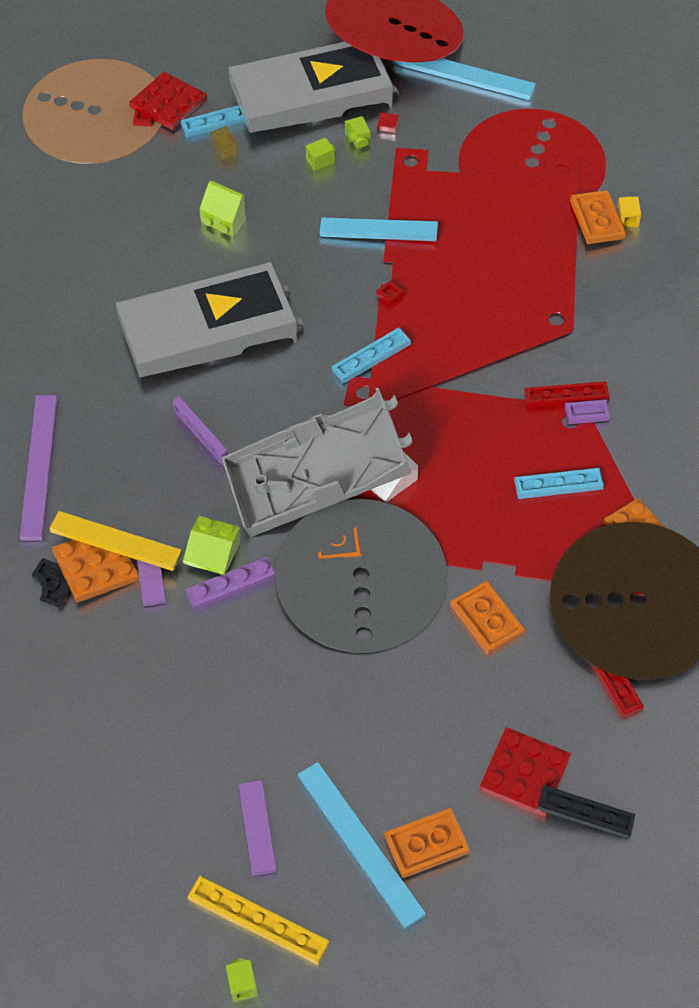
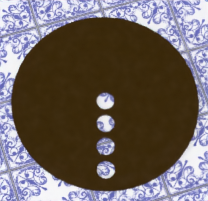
(631, 639)

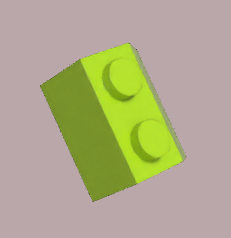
(223, 208)
(212, 545)

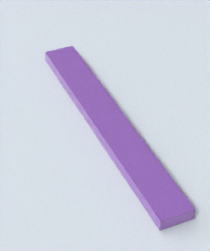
(38, 468)

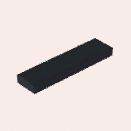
(586, 811)

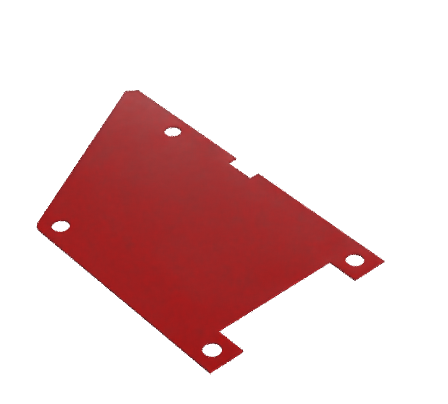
(487, 279)
(467, 468)

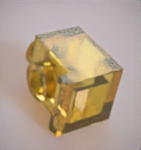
(223, 143)

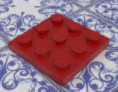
(168, 100)
(522, 768)

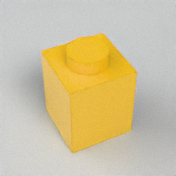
(629, 211)

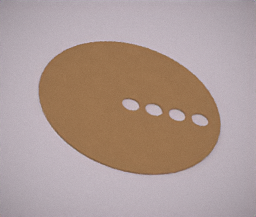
(76, 133)

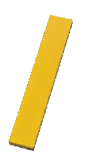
(116, 540)
(259, 920)

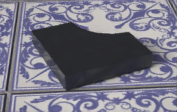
(53, 583)

